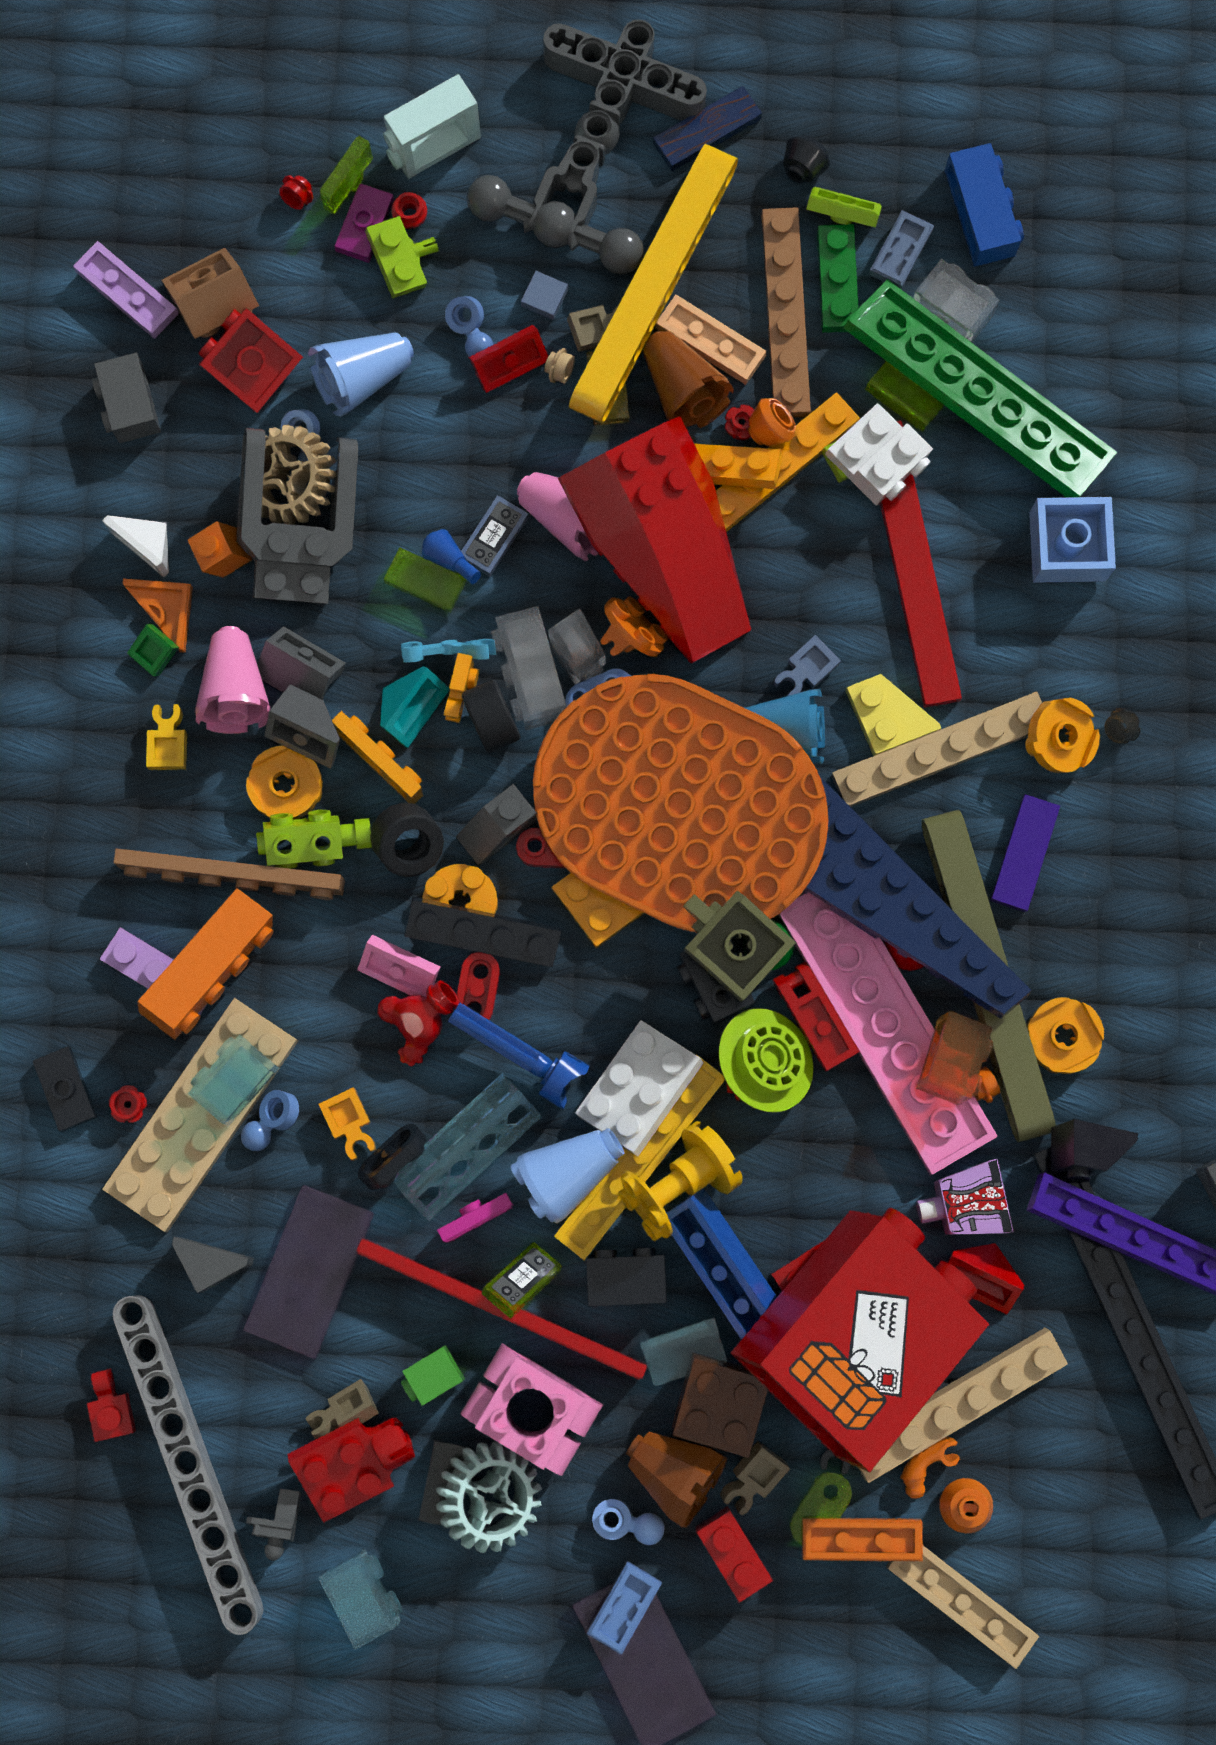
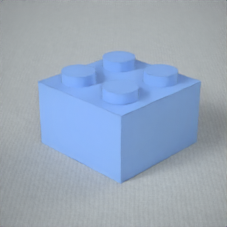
(1072, 539)

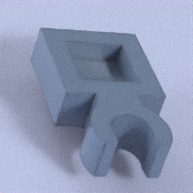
(810, 665)

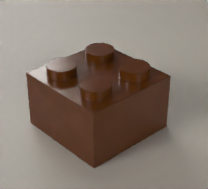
(719, 1405)

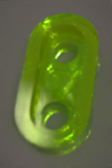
(817, 1505)

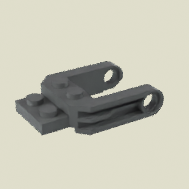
(288, 558)

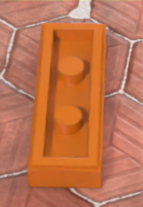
(862, 1539)

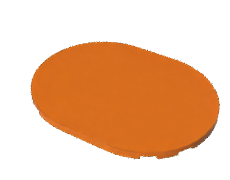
(678, 796)

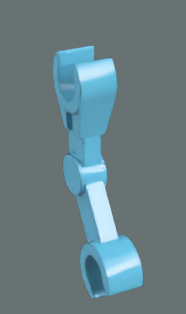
(478, 649)

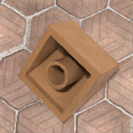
(209, 292)

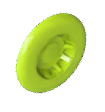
(773, 1056)

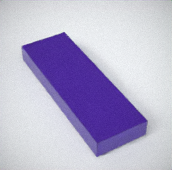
(1025, 853)

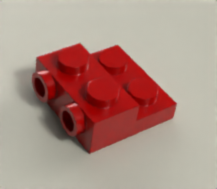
(249, 358)

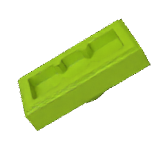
(843, 207)

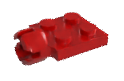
(351, 1464)

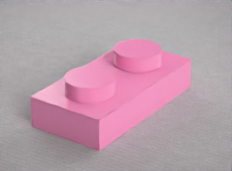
(397, 967)

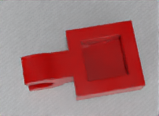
(111, 1413)

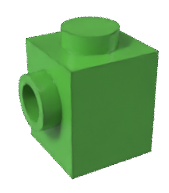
(431, 1376)

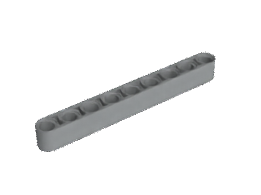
(185, 1482)

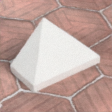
(144, 538)

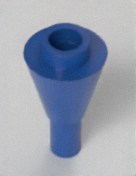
(443, 551)

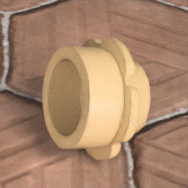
(560, 366)

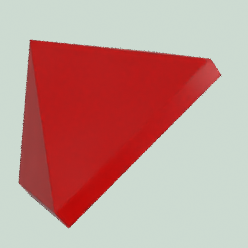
(991, 1274)

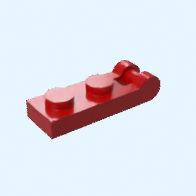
(816, 1017)

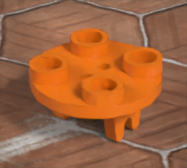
(631, 628)

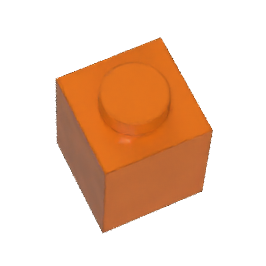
(218, 550)

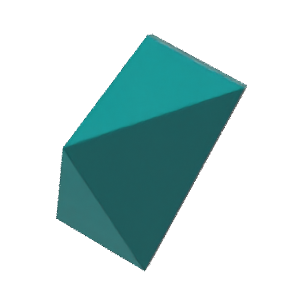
(410, 704)

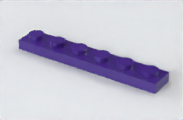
(1124, 1231)

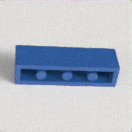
(720, 1261)

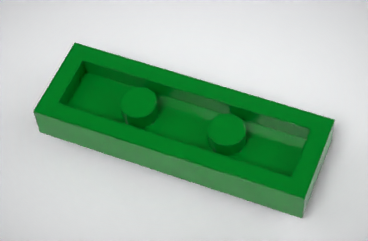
(837, 275)

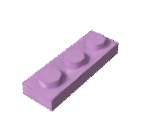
(126, 289)
(136, 959)

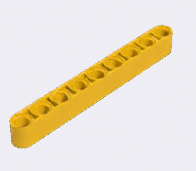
(653, 284)

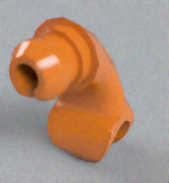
(915, 1469)

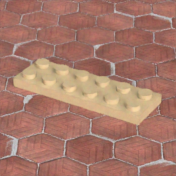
(182, 1136)

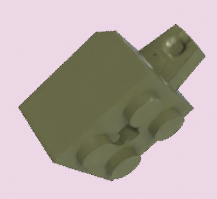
(712, 944)

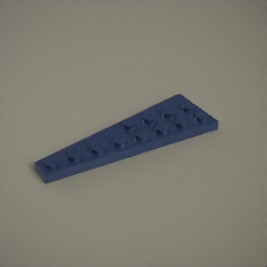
(890, 901)

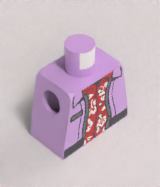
(969, 1202)

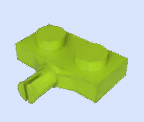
(399, 256)

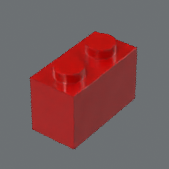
(733, 1554)

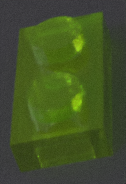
(904, 396)

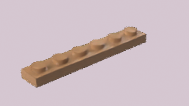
(786, 309)
(212, 872)

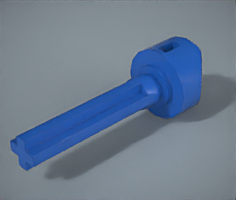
(555, 1073)

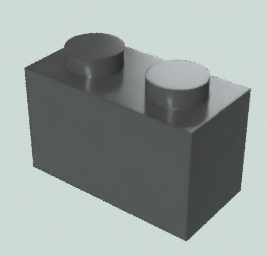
(127, 398)

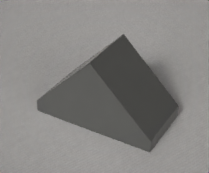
(208, 1264)

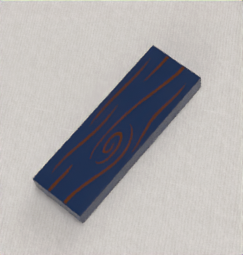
(710, 127)

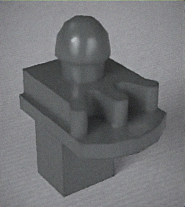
(283, 1525)

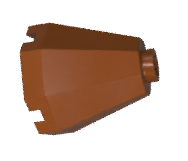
(675, 1473)

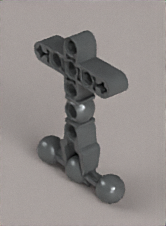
(555, 221)

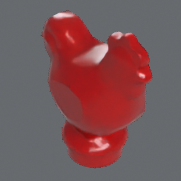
(418, 1018)

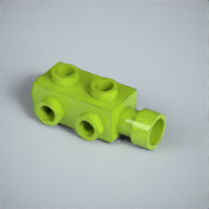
(303, 834)

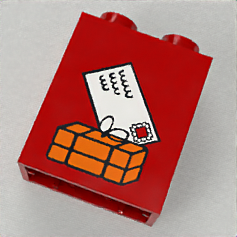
(863, 1335)

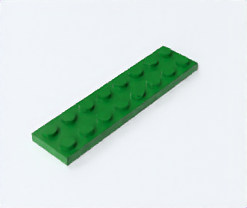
(980, 390)

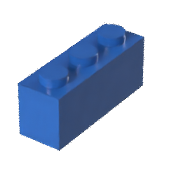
(983, 204)

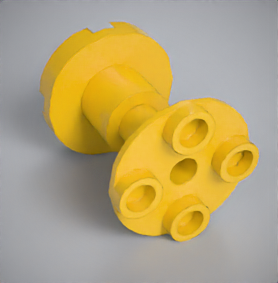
(703, 1164)

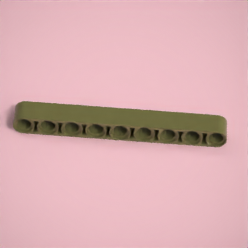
(1012, 1048)

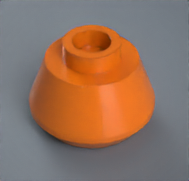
(771, 423)
(954, 1505)

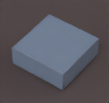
(544, 295)

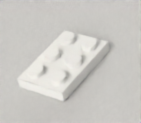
(639, 1087)

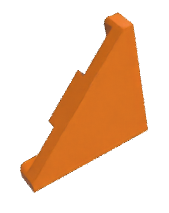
(166, 605)

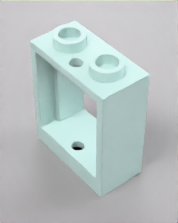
(432, 127)

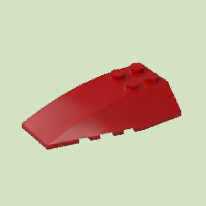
(664, 534)

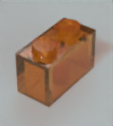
(955, 1058)

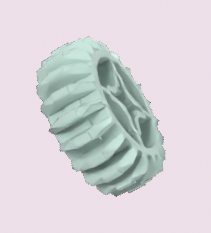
(481, 1511)

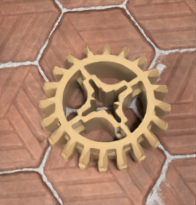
(315, 470)

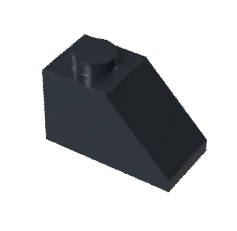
(1087, 1148)

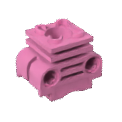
(491, 1410)

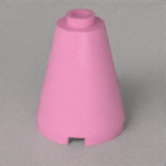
(549, 505)
(231, 685)

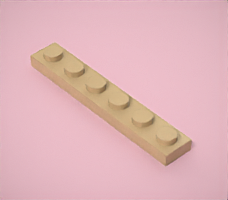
(936, 751)
(974, 1396)

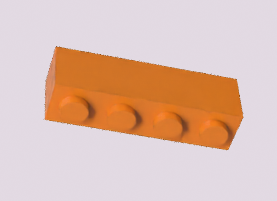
(206, 964)

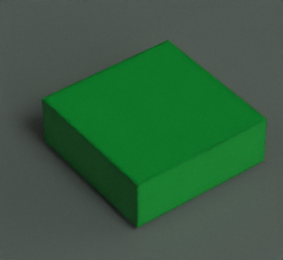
(152, 650)

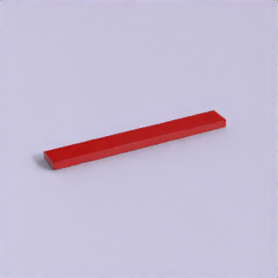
(920, 597)
(523, 1318)

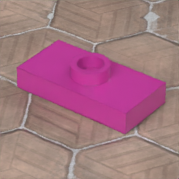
(474, 1216)

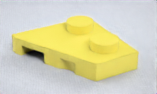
(888, 714)

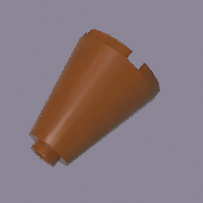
(685, 381)

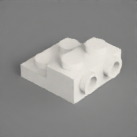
(880, 454)

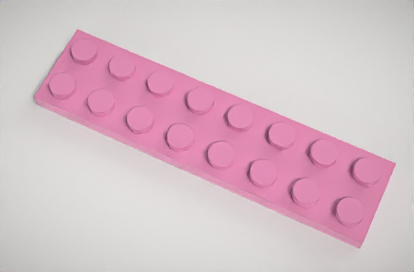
(886, 1029)

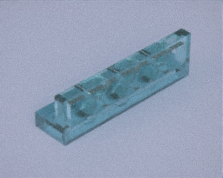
(461, 1141)

